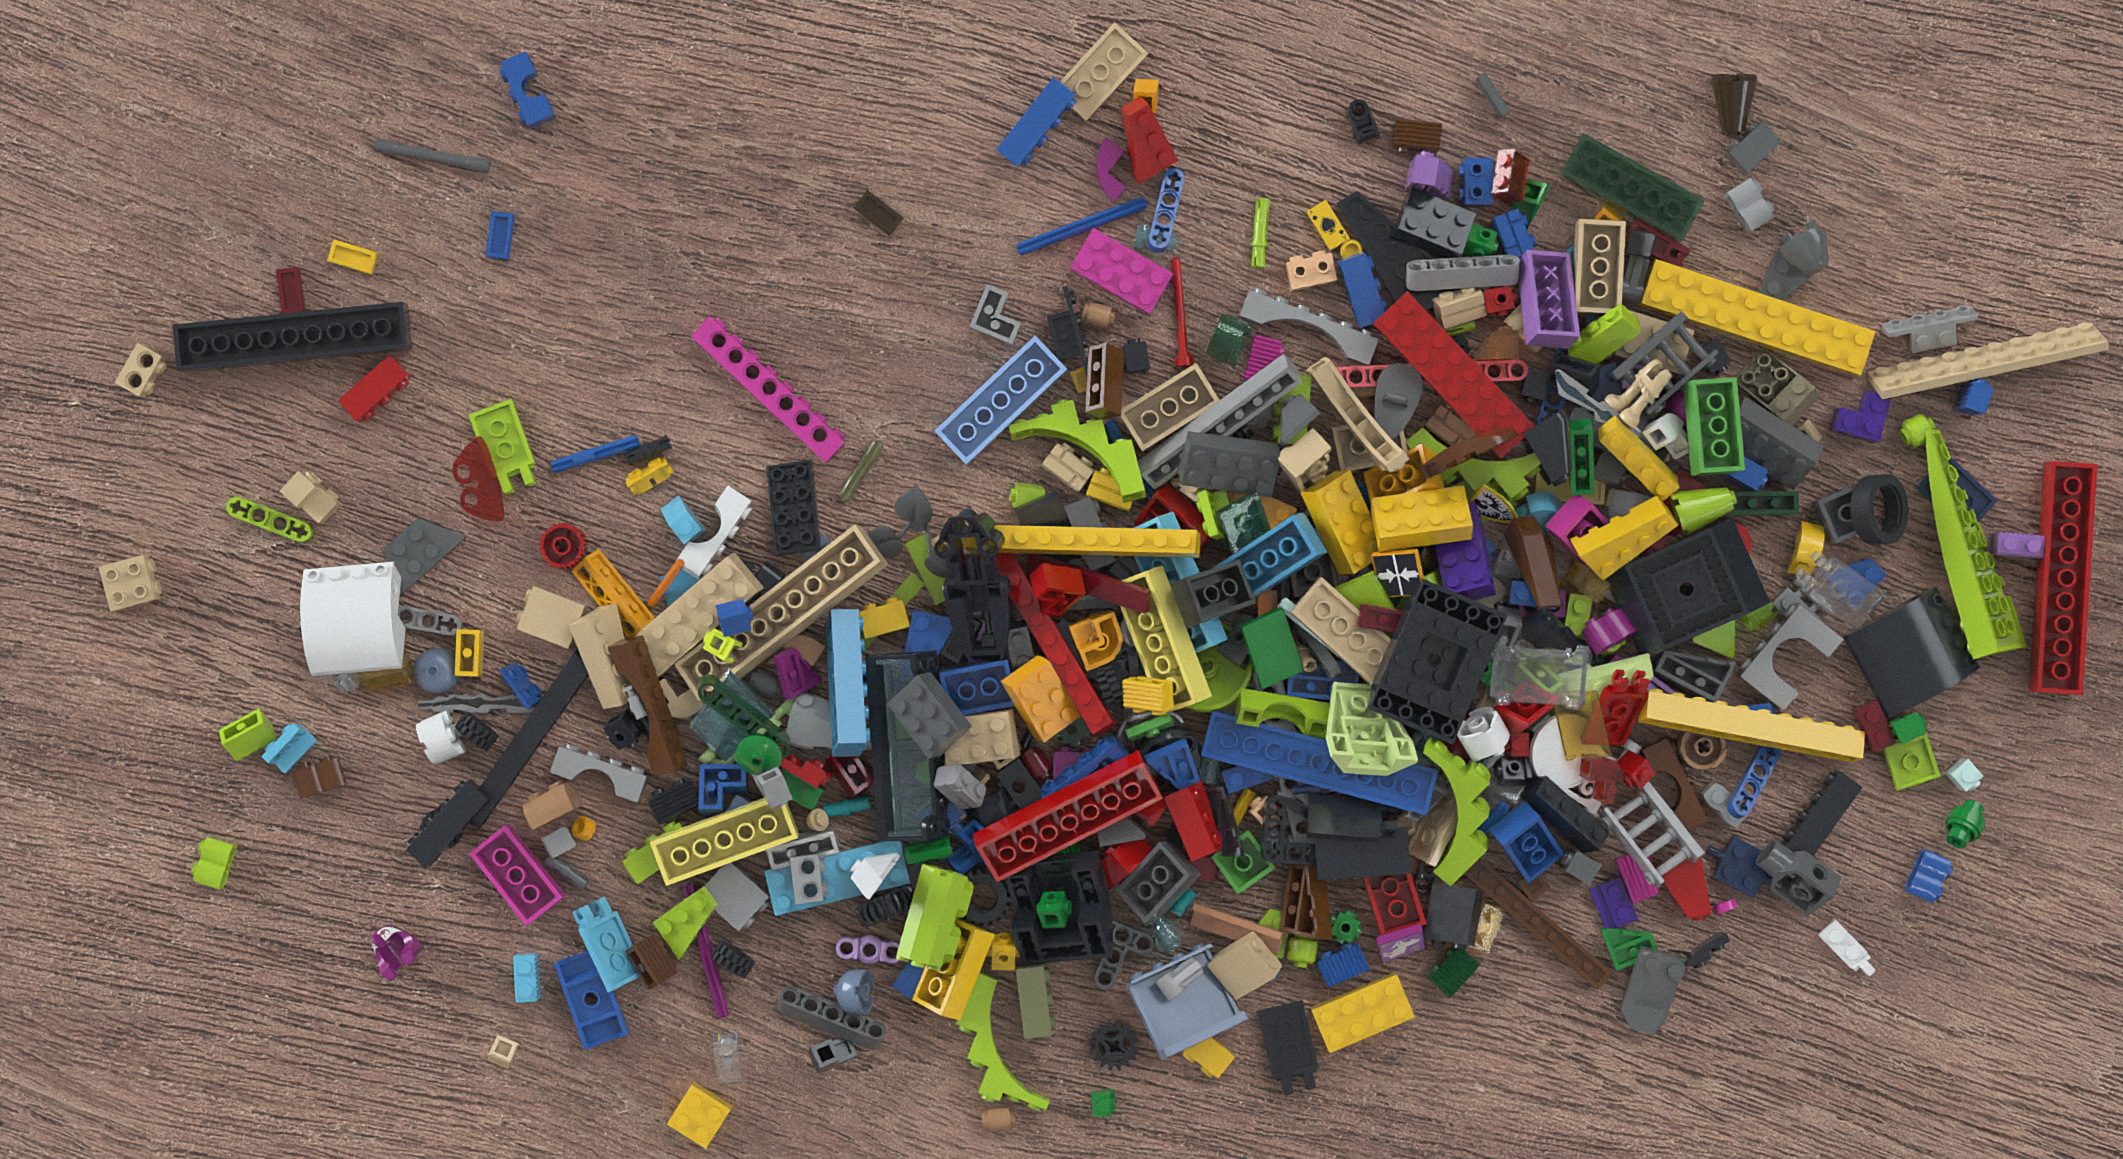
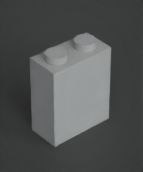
(737, 895)

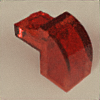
(1604, 773)

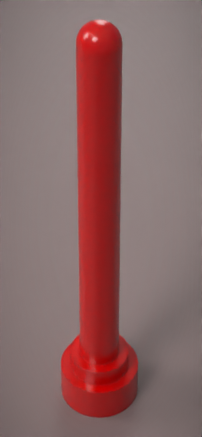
(1183, 357)

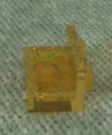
(1488, 926)

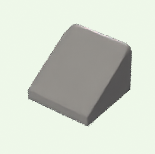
(558, 842)

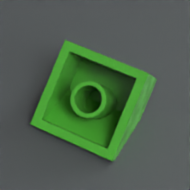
(1245, 870)

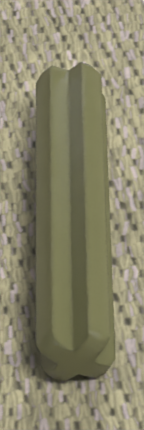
(860, 470)

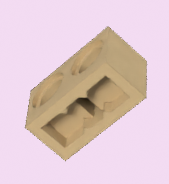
(135, 366)

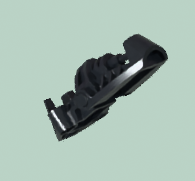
(975, 585)

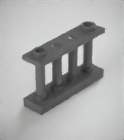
(1659, 341)

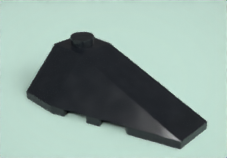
(994, 808)

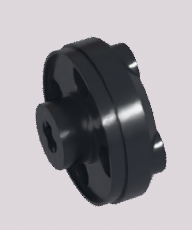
(1165, 738)

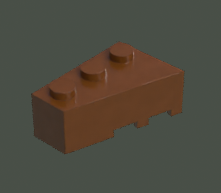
(1306, 904)

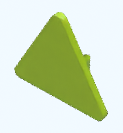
(1719, 639)

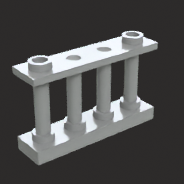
(1674, 832)

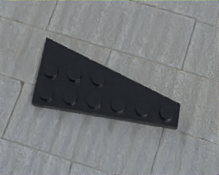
(1387, 253)

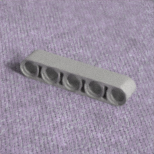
(1462, 272)

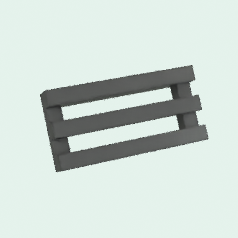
(1492, 95)

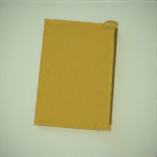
(1583, 729)

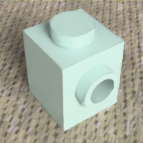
(1964, 775)

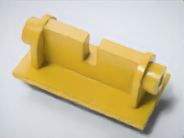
(641, 478)

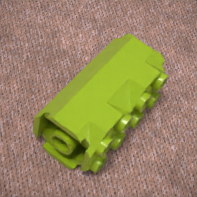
(930, 926)

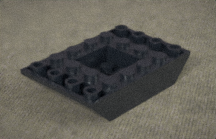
(1722, 582)
(1439, 695)

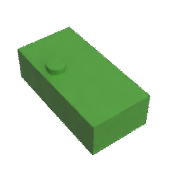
(1714, 426)

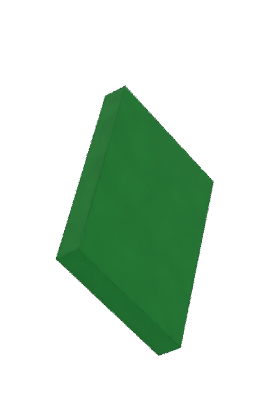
(1271, 647)

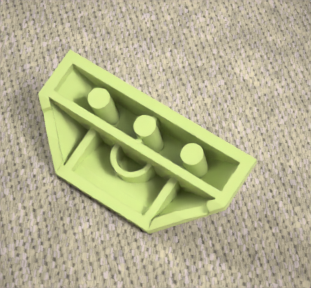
(1601, 675)

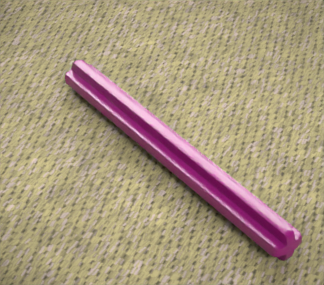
(709, 964)

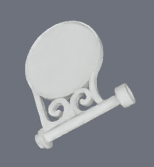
(1548, 759)

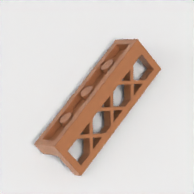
(1234, 926)

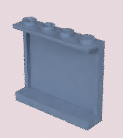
(1193, 1014)

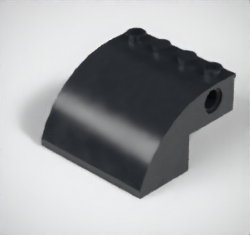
(1911, 652)
(1088, 927)

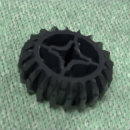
(885, 906)

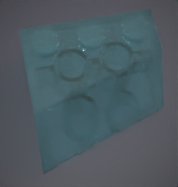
(716, 730)

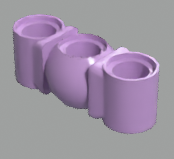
(858, 949)

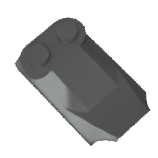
(1651, 989)

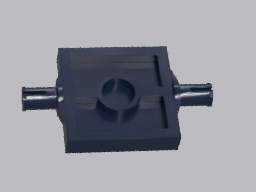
(1738, 867)

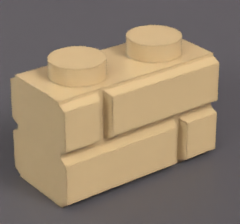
(1459, 307)
(1068, 467)

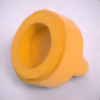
(583, 828)

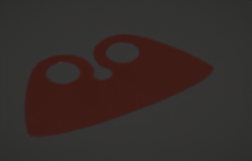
(488, 492)

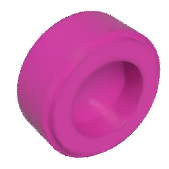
(1725, 906)

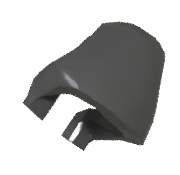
(1807, 250)

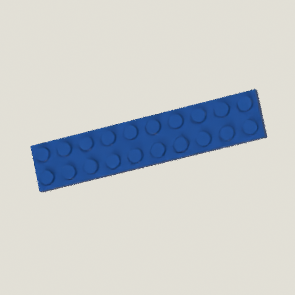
(1309, 762)

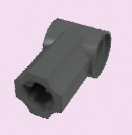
(1634, 278)

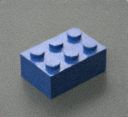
(977, 685)
(1526, 841)

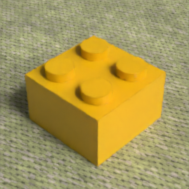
(699, 1115)

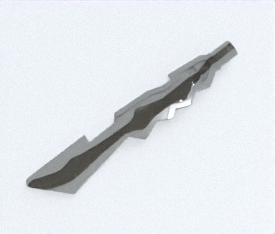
(476, 704)

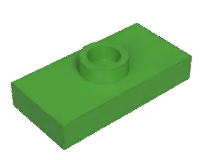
(1150, 728)

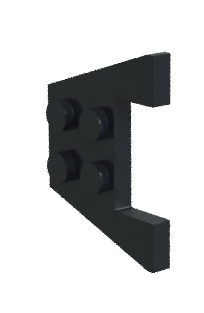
(1224, 820)

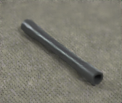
(470, 163)

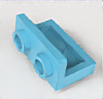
(290, 747)

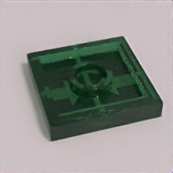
(1243, 521)

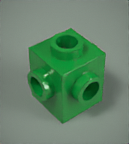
(1480, 242)
(1054, 909)
(1340, 919)

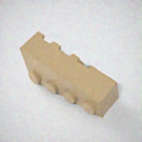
(593, 637)

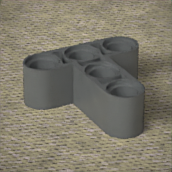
(1121, 947)

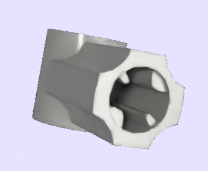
(1175, 981)

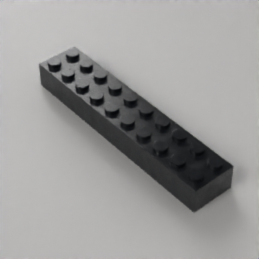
(292, 337)

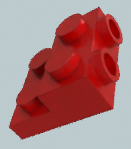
(811, 772)

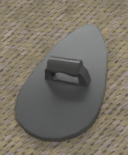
(1396, 397)

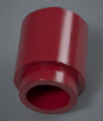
(1036, 763)

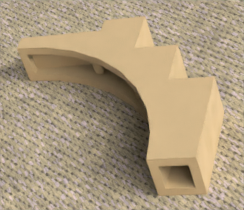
(1365, 429)

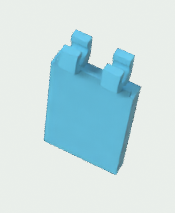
(606, 943)

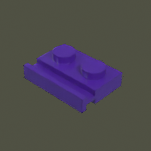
(1613, 903)

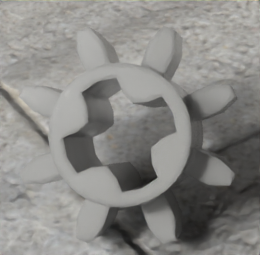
(346, 681)

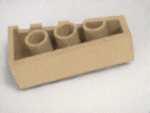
(1305, 461)

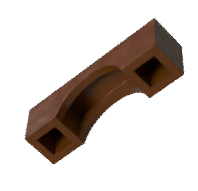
(1687, 807)

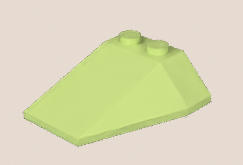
(1364, 739)

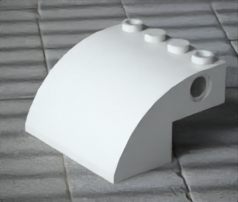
(352, 619)

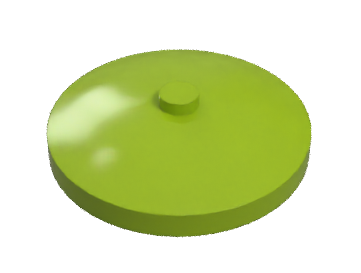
(1222, 679)

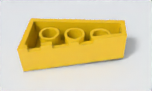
(1625, 537)

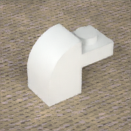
(1668, 432)

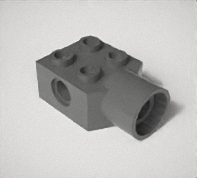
(1798, 877)

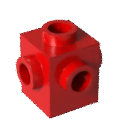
(1493, 306)

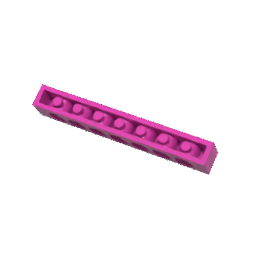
(705, 338)

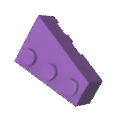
(1430, 175)

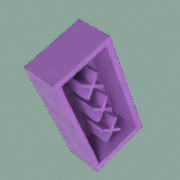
(1548, 299)

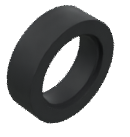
(1863, 509)

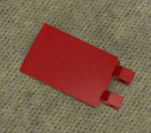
(1623, 704)

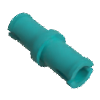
(847, 806)

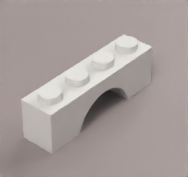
(731, 509)

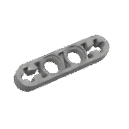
(419, 614)

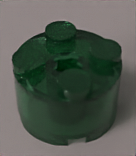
(1228, 339)

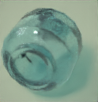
(1166, 935)

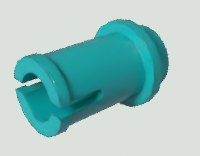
(1183, 902)

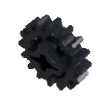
(1119, 1036)

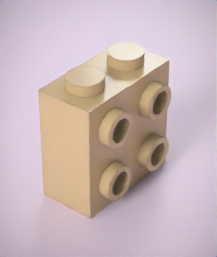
(130, 583)

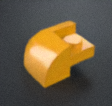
(1097, 639)

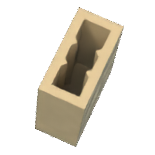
(549, 615)
(1244, 965)

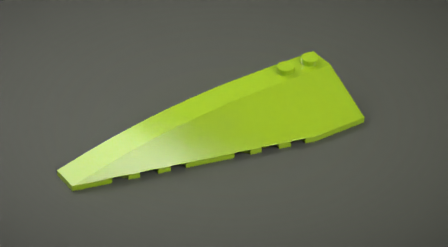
(1984, 611)

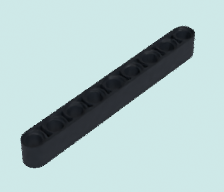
(532, 734)

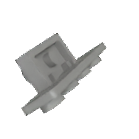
(1930, 330)

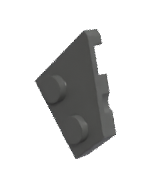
(1781, 278)

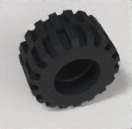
(1002, 904)

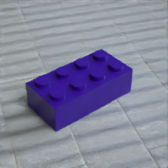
(1466, 563)

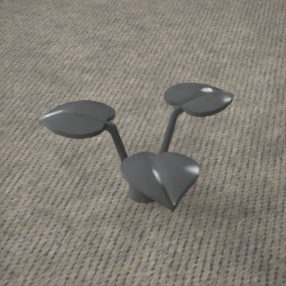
(915, 509)

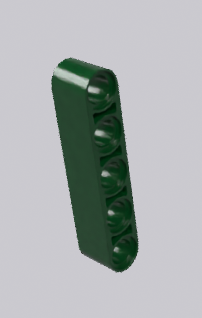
(738, 707)

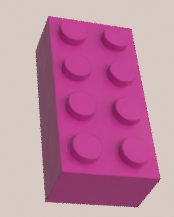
(1121, 271)
(517, 874)

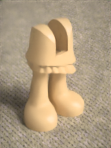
(1649, 388)

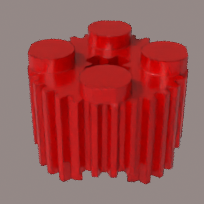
(552, 552)

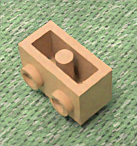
(1310, 271)

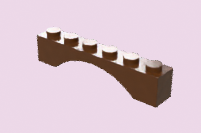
(635, 663)

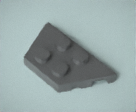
(419, 550)

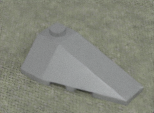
(811, 724)

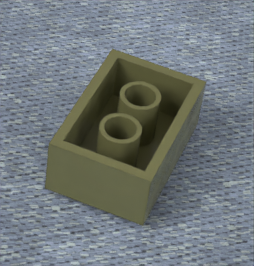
(1035, 1000)

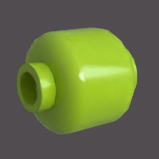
(1914, 430)
(1301, 950)

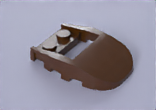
(1462, 451)

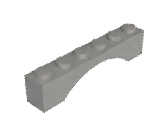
(1353, 344)

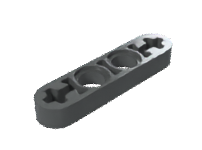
(1318, 651)

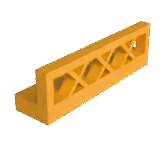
(615, 591)

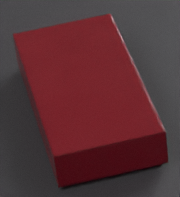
(291, 290)

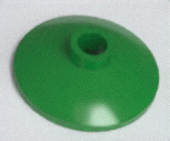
(758, 747)

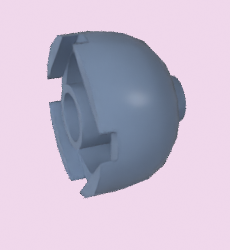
(436, 670)
(854, 991)

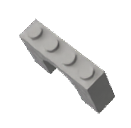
(1796, 624)

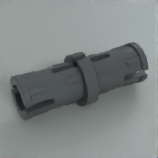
(567, 872)

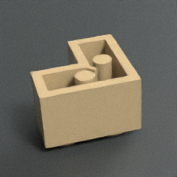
(307, 493)

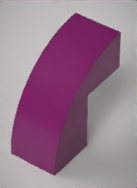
(1107, 158)

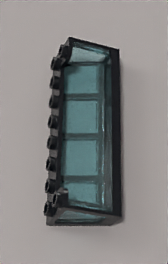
(903, 775)

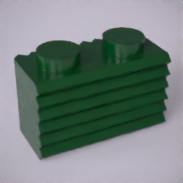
(1453, 970)

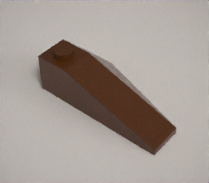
(1535, 559)

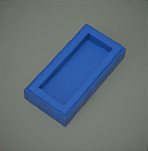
(500, 235)

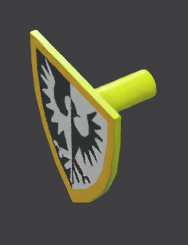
(1493, 505)

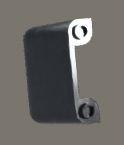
(1552, 447)

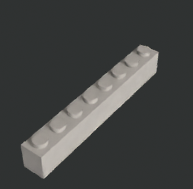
(1223, 417)

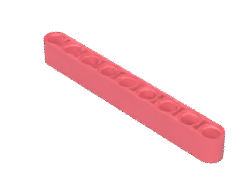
(1503, 366)

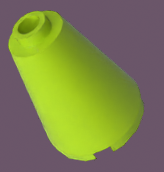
(1700, 507)

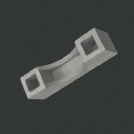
(627, 782)
(773, 787)

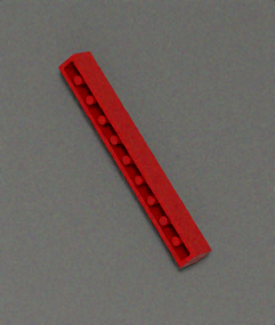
(1055, 647)

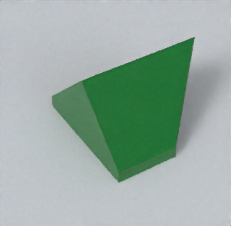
(1532, 200)

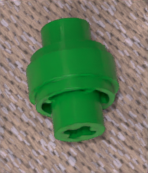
(1965, 824)

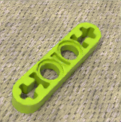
(269, 520)

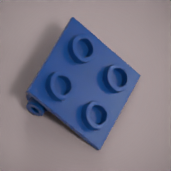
(516, 677)

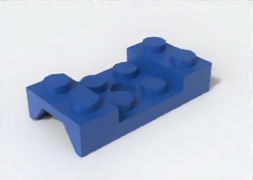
(593, 1022)

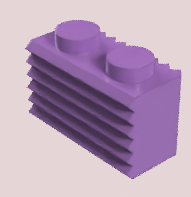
(2017, 545)

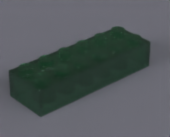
(1630, 188)

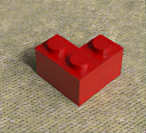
(1056, 588)
(1123, 859)

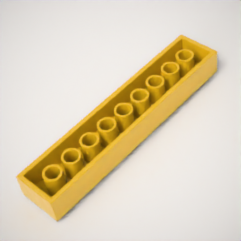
(1757, 318)

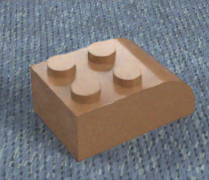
(549, 806)

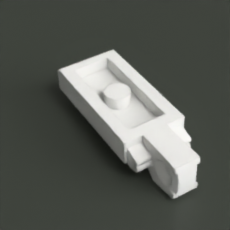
(1846, 947)

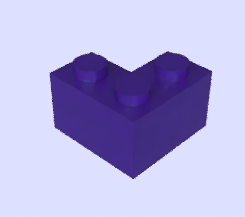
(1866, 423)

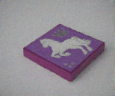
(1400, 943)

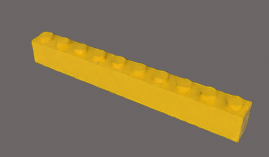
(1096, 541)
(1752, 726)

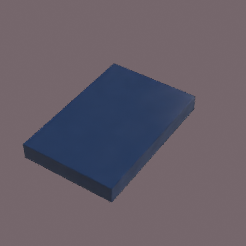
(1978, 497)

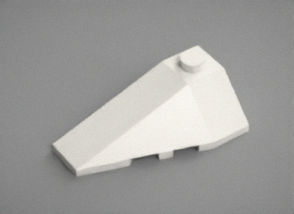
(872, 871)

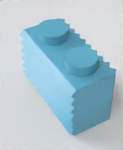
(527, 977)

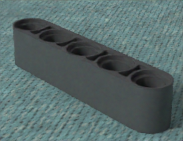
(824, 1008)

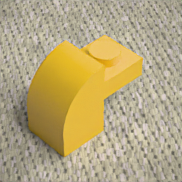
(1807, 541)

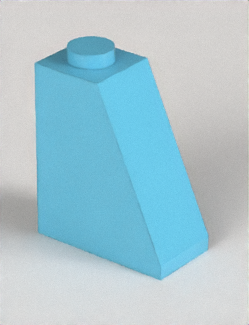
(682, 520)

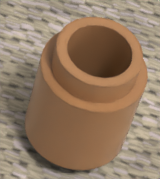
(1098, 315)
(998, 1119)

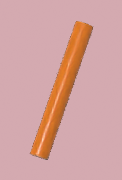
(666, 582)

